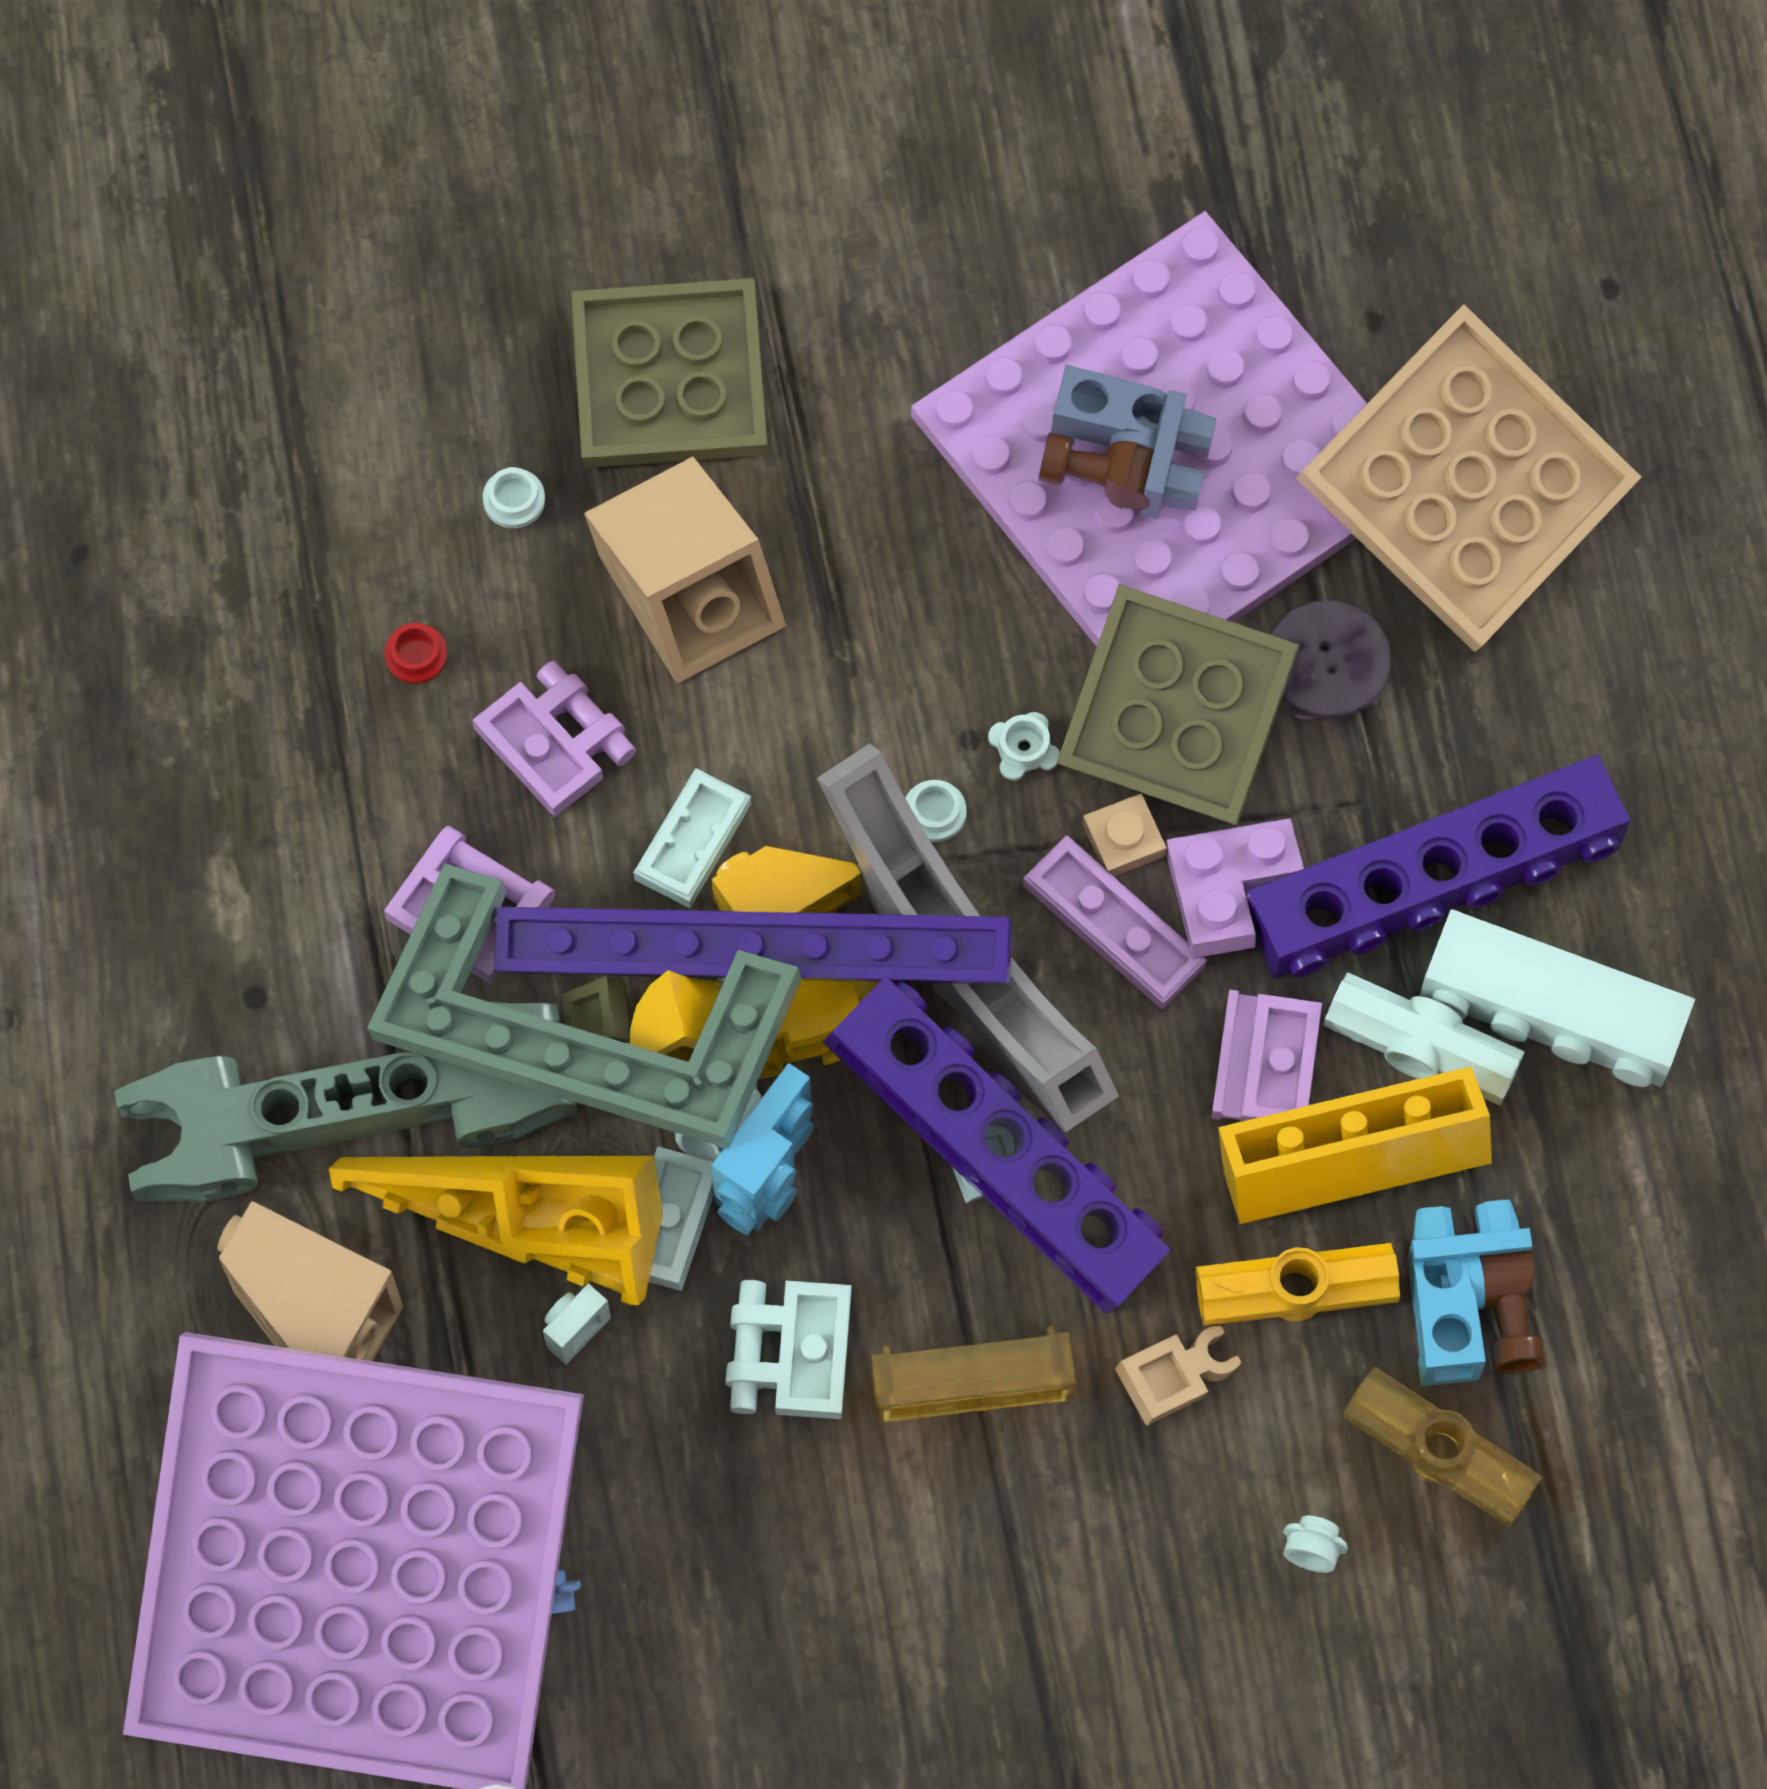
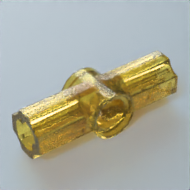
(1477, 1473)

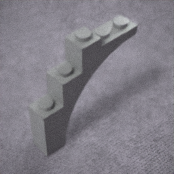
(906, 876)

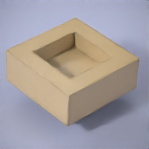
(1124, 835)

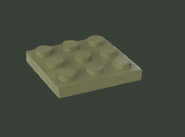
(668, 373)
(1178, 704)

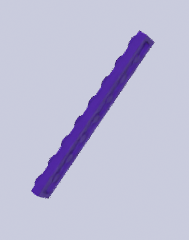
(707, 941)

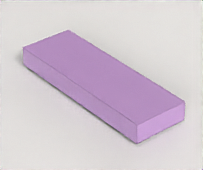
(1114, 922)

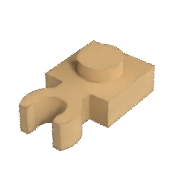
(1170, 1377)

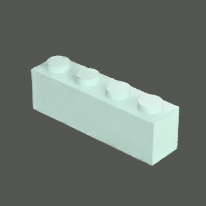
(1557, 1000)

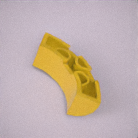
(678, 1006)

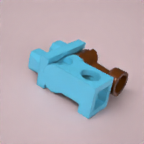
(1470, 1273)

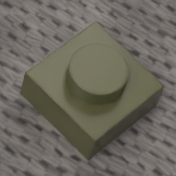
(599, 1008)

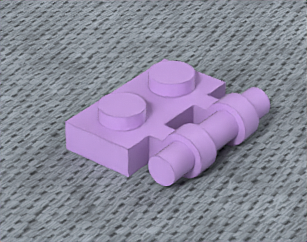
(541, 750)

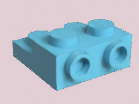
(758, 1169)

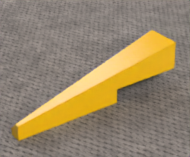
(570, 1212)

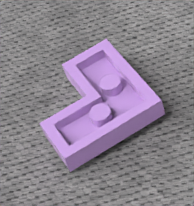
(1217, 871)

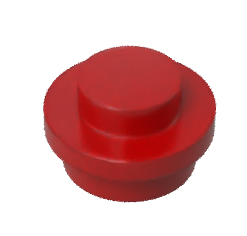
(415, 653)

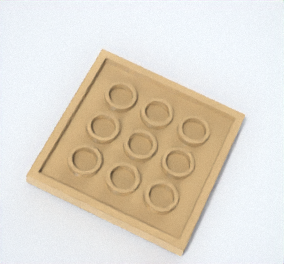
(1468, 478)

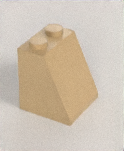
(687, 568)
(307, 1287)

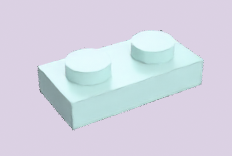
(685, 1201)

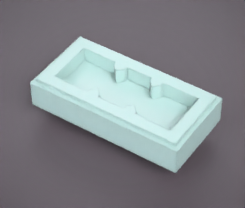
(692, 838)

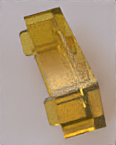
(973, 1377)

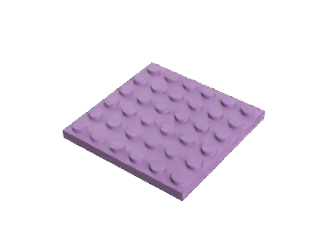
(1180, 321)
(352, 1564)

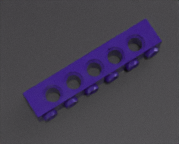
(1574, 794)
(1004, 1181)

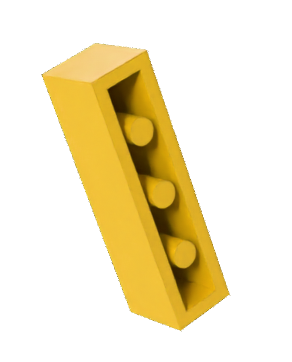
(1356, 1145)

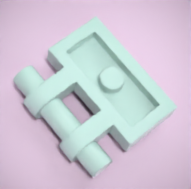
(811, 1349)

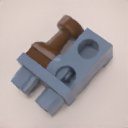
(1141, 435)

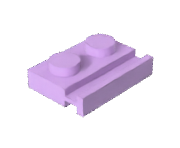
(1265, 1056)

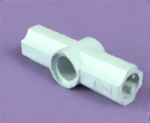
(1421, 1036)

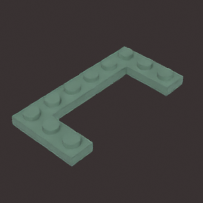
(694, 1098)

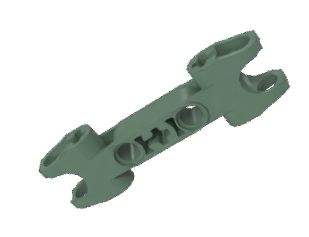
(229, 1126)

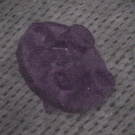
(1356, 652)

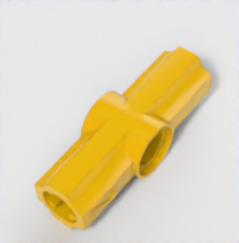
(1339, 1276)

